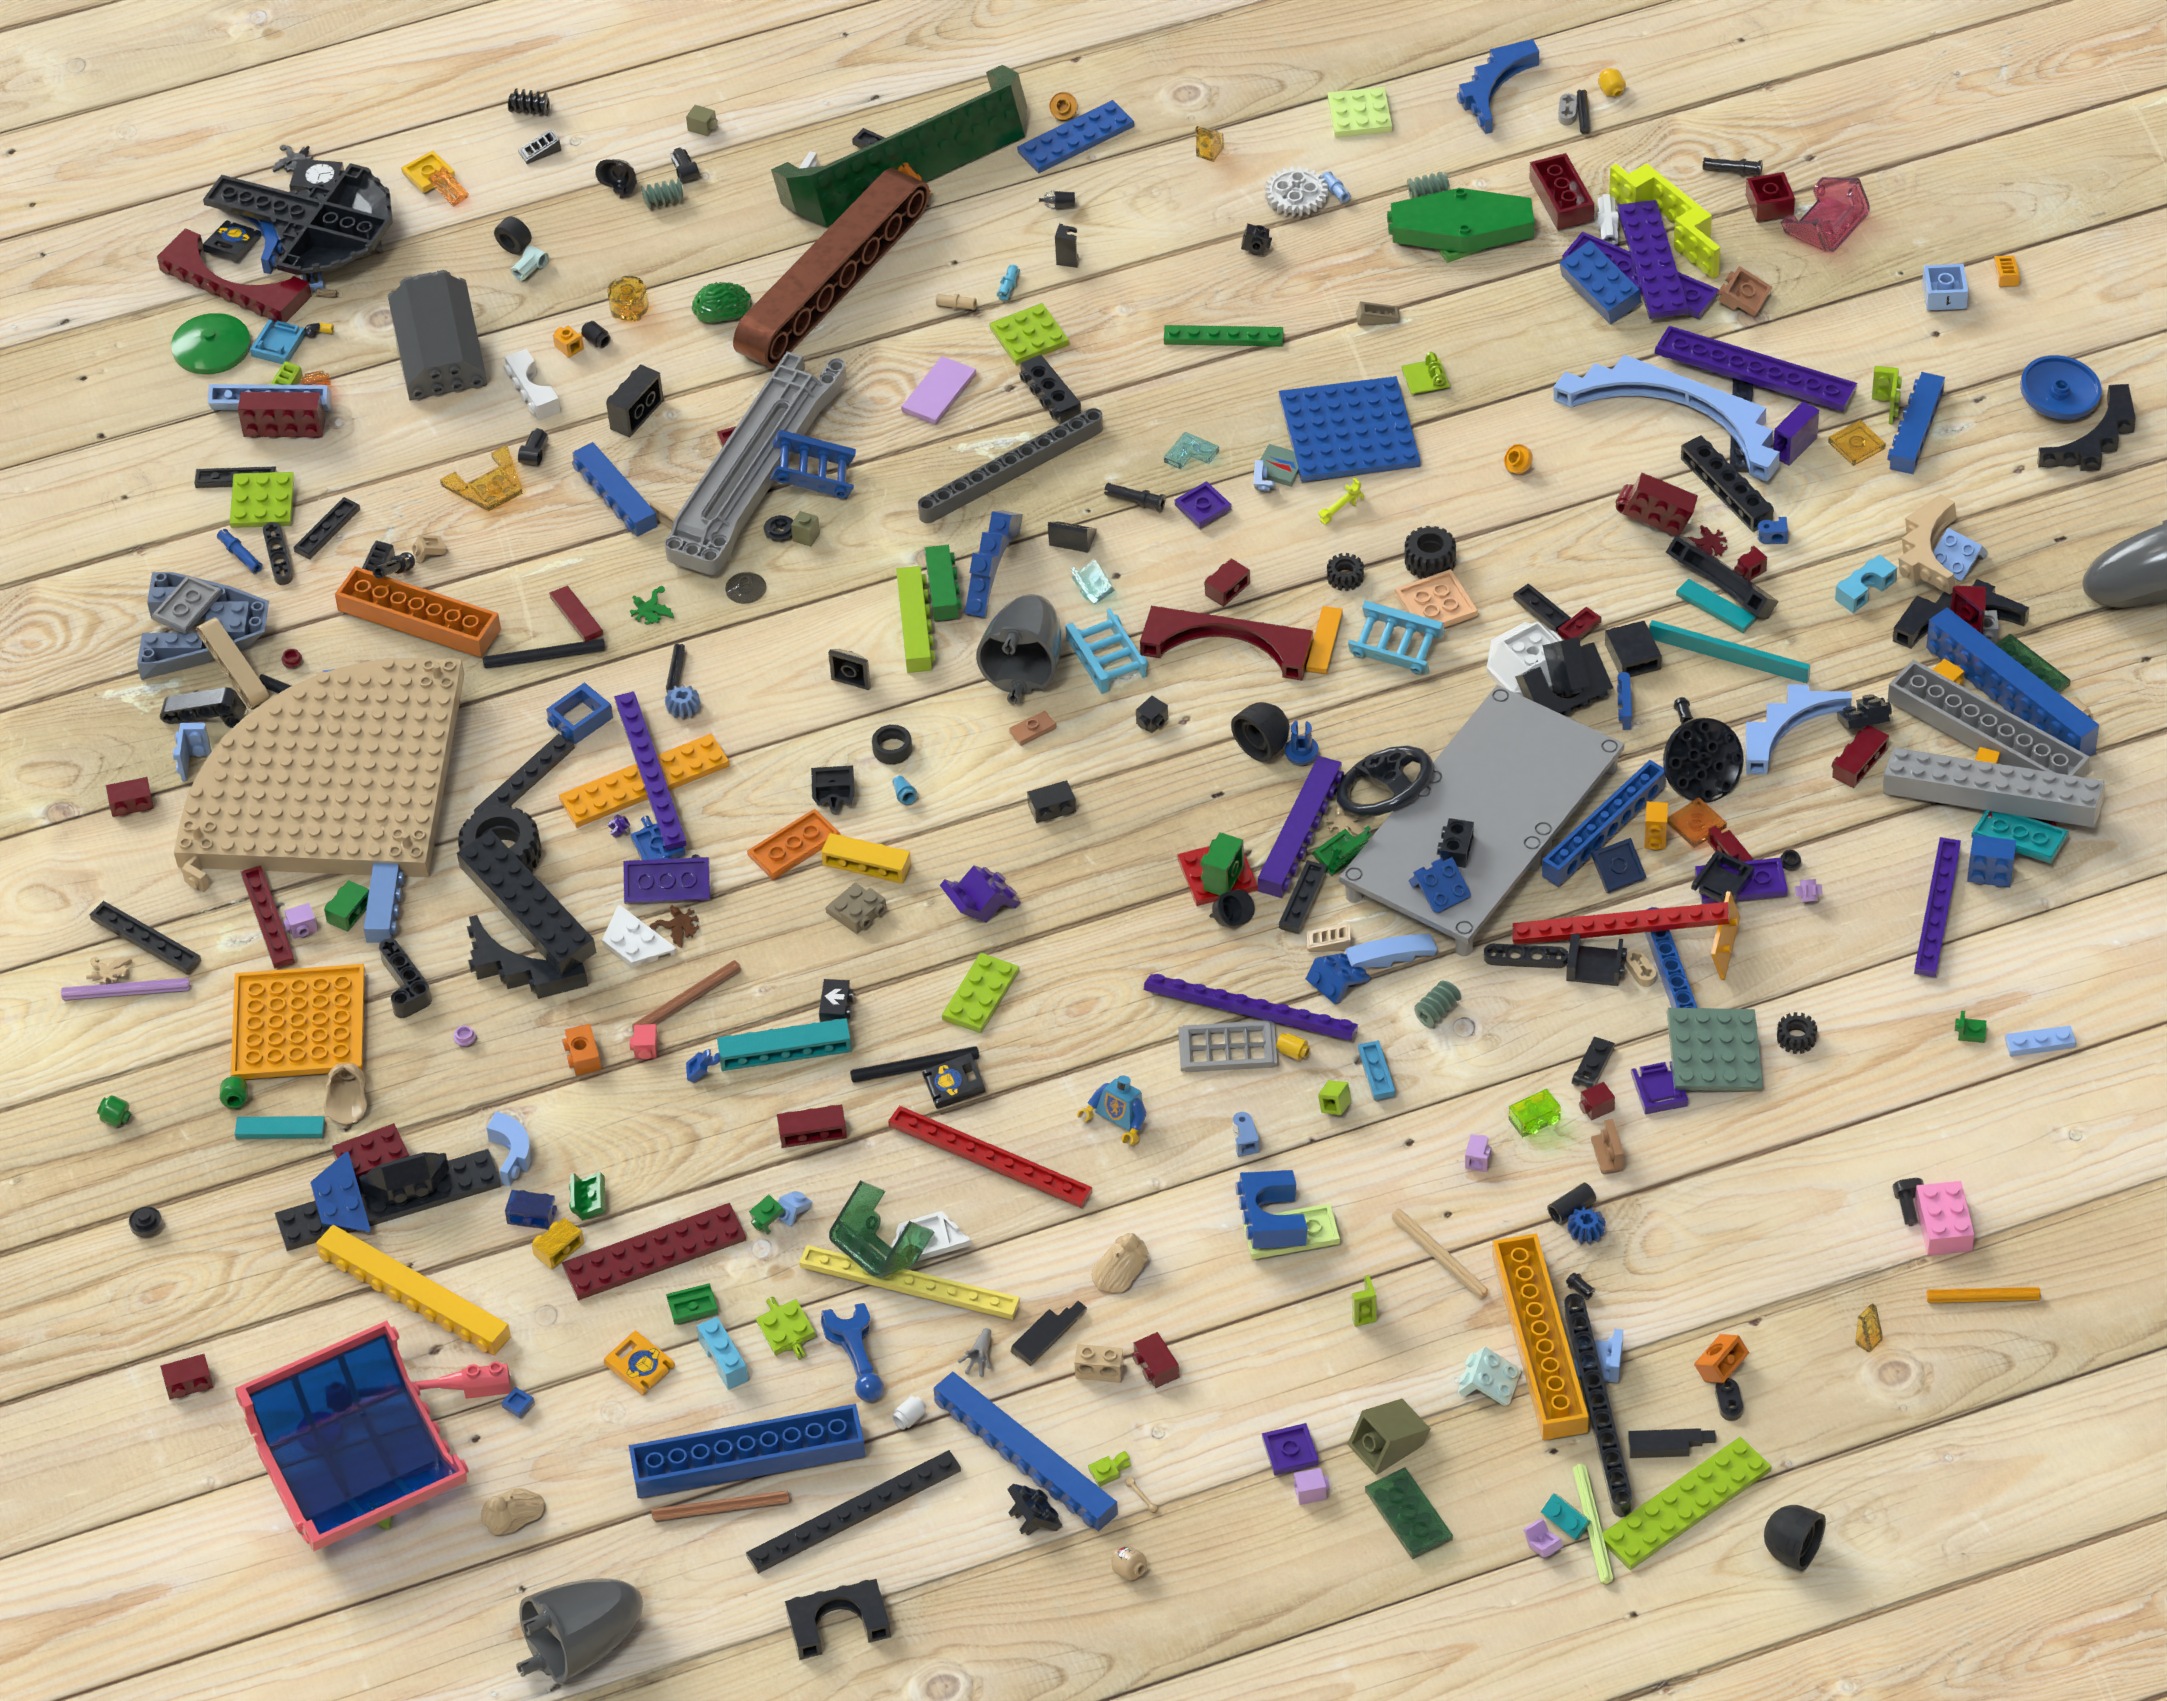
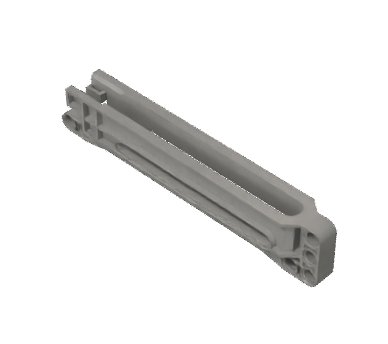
(742, 470)

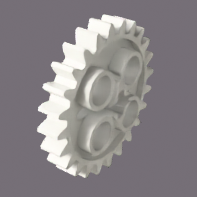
(1296, 191)

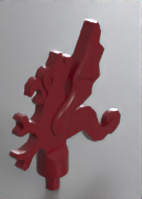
(1711, 540)

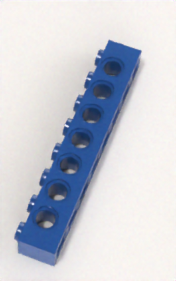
(1603, 823)

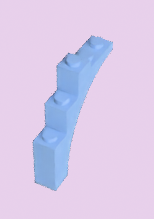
(1782, 717)

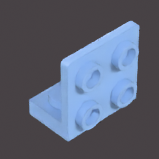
(1958, 553)
(190, 741)
(1609, 1356)

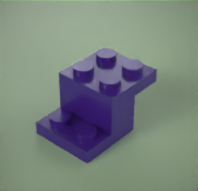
(980, 893)

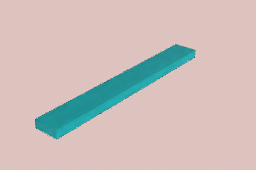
(1730, 651)

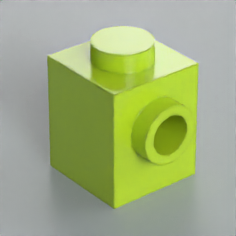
(1334, 1097)

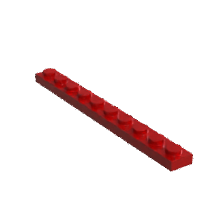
(1621, 923)
(990, 1156)

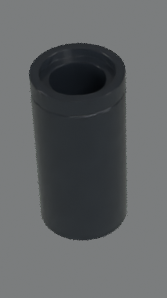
(1575, 1199)

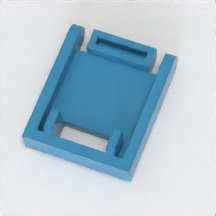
(278, 343)

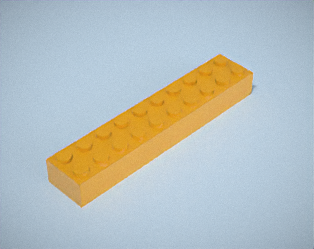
(1540, 1337)

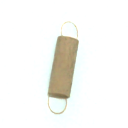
(327, 293)

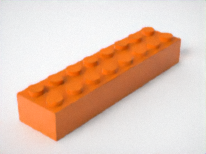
(418, 612)

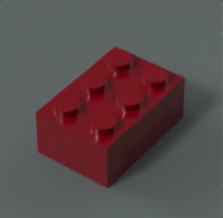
(1660, 504)
(372, 1149)

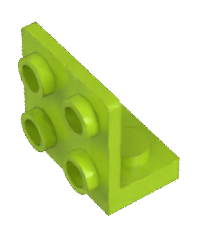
(1885, 388)

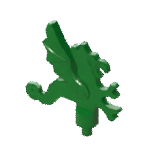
(648, 608)

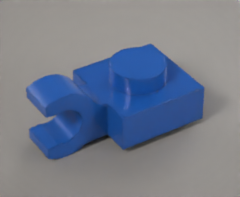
(698, 1064)

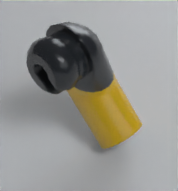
(318, 327)

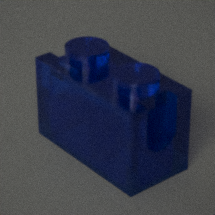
(530, 1209)

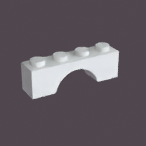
(540, 399)

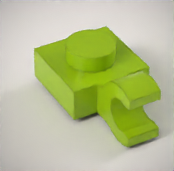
(1107, 1470)

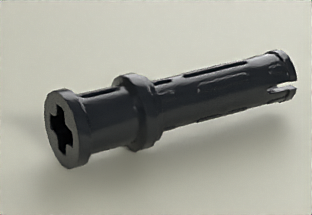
(1742, 167)
(1144, 498)
(397, 564)

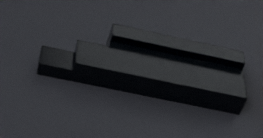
(1045, 1333)
(1667, 1442)

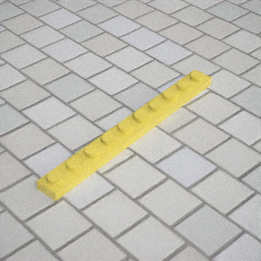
(913, 1283)

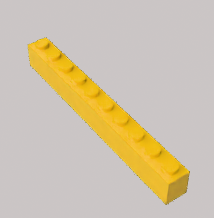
(413, 1290)

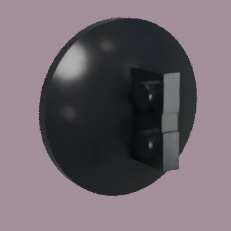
(1703, 759)

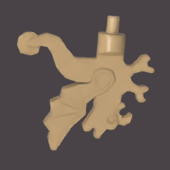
(1342, 822)
(115, 968)

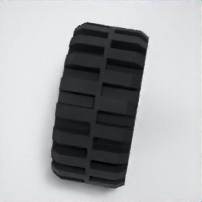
(507, 825)

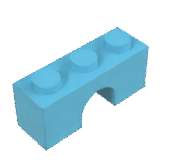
(1853, 591)
(727, 1358)

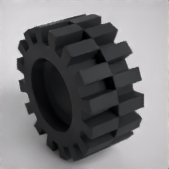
(1345, 580)
(1796, 1043)

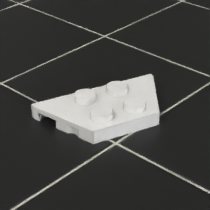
(634, 940)
(944, 1240)

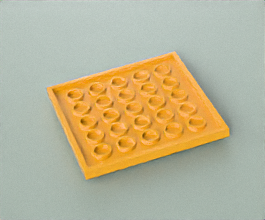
(297, 1021)

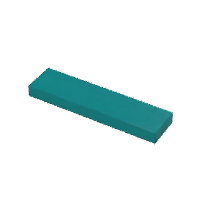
(1715, 605)
(280, 1127)

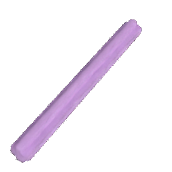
(126, 988)

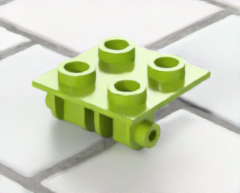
(1425, 375)

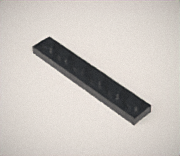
(529, 773)
(145, 937)

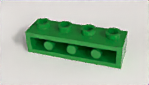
(941, 582)

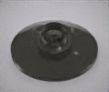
(745, 587)

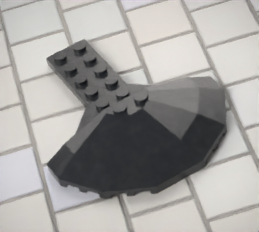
(318, 225)

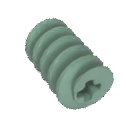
(1428, 185)
(662, 193)
(1437, 1003)

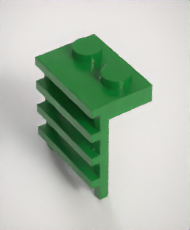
(1341, 850)

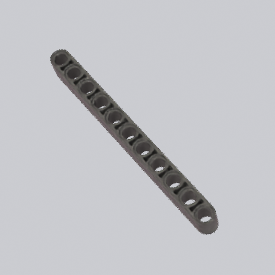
(1010, 465)

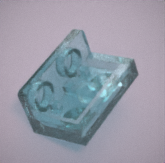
(1093, 582)

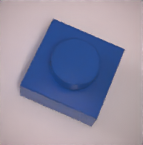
(517, 1402)

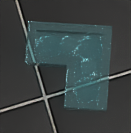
(1190, 446)

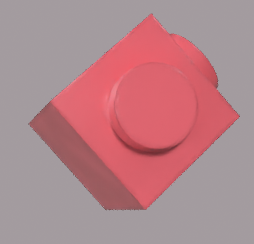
(644, 1041)

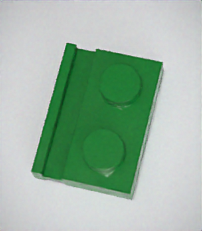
(692, 1303)

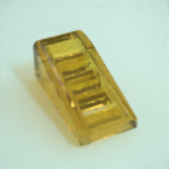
(1868, 1329)

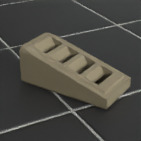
(1376, 313)

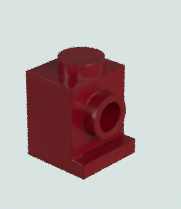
(1752, 564)

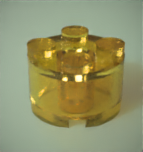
(628, 298)

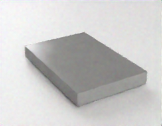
(186, 604)

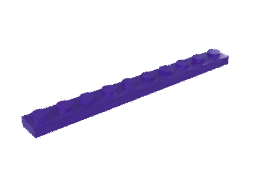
(650, 771)
(1251, 1007)

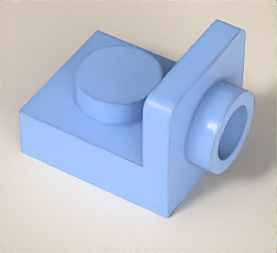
(1259, 473)

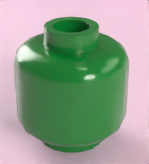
(233, 1092)
(114, 1111)

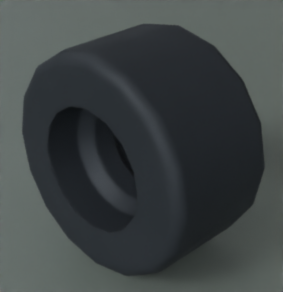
(512, 235)

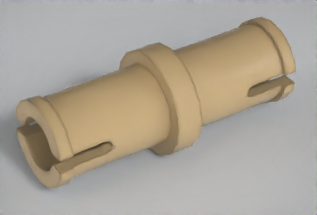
(956, 301)

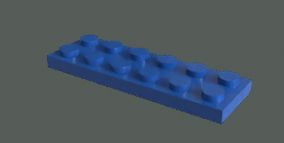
(1075, 136)

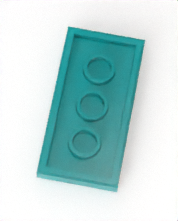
(2031, 836)

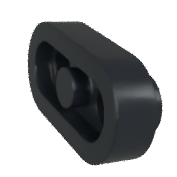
(1728, 1397)

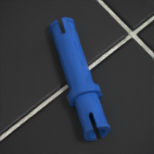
(234, 546)

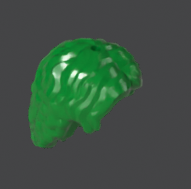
(721, 302)

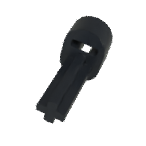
(1905, 1191)

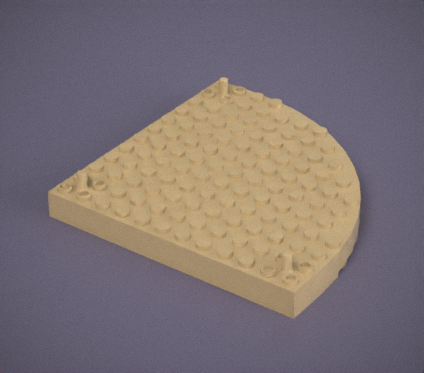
(331, 774)

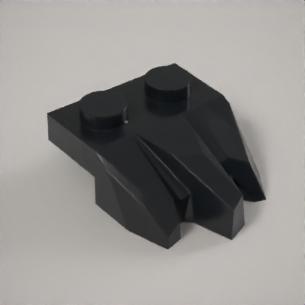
(833, 786)

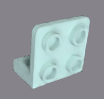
(1489, 1375)

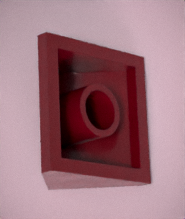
(1969, 605)

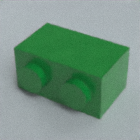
(347, 906)

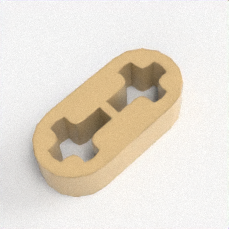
(1644, 966)

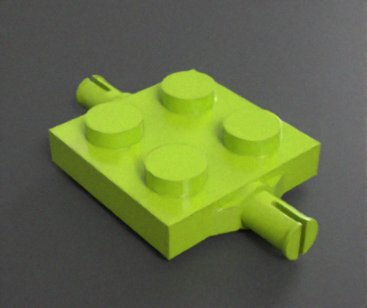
(786, 1327)

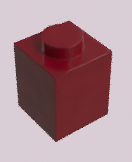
(1597, 1101)

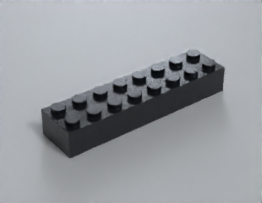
(526, 903)

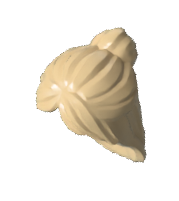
(345, 1094)
(1120, 1264)
(511, 1510)

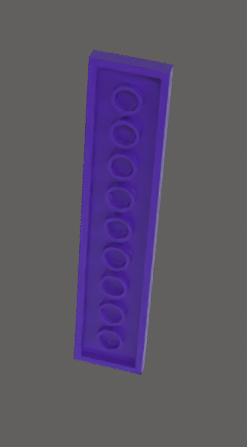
(1756, 368)

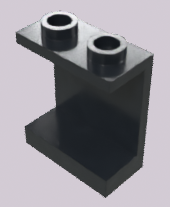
(1594, 963)

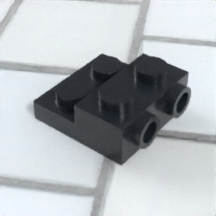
(1869, 711)

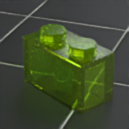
(1534, 1113)

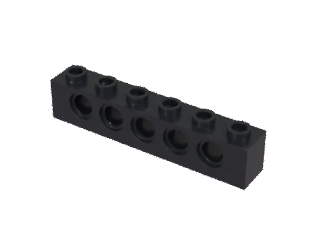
(1726, 482)

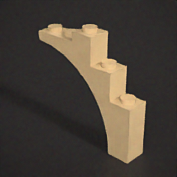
(1922, 532)

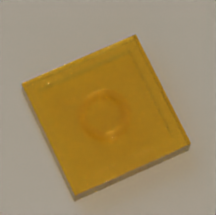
(1856, 442)

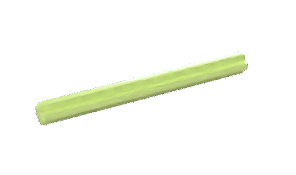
(1594, 1528)

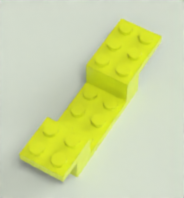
(1691, 221)

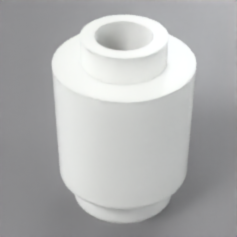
(909, 1412)

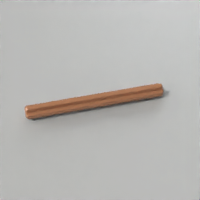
(690, 994)
(720, 1505)

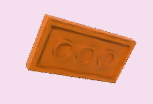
(792, 844)

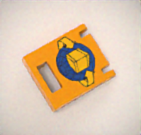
(641, 1365)

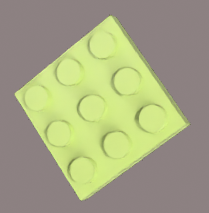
(1359, 112)

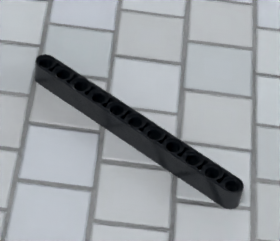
(1598, 1413)

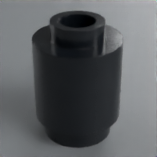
(595, 334)

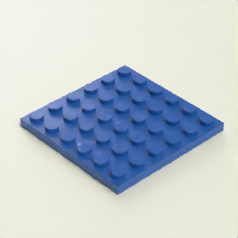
(1349, 428)

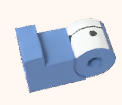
(1247, 1138)

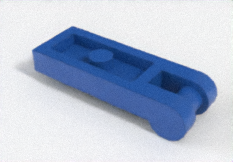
(1624, 700)

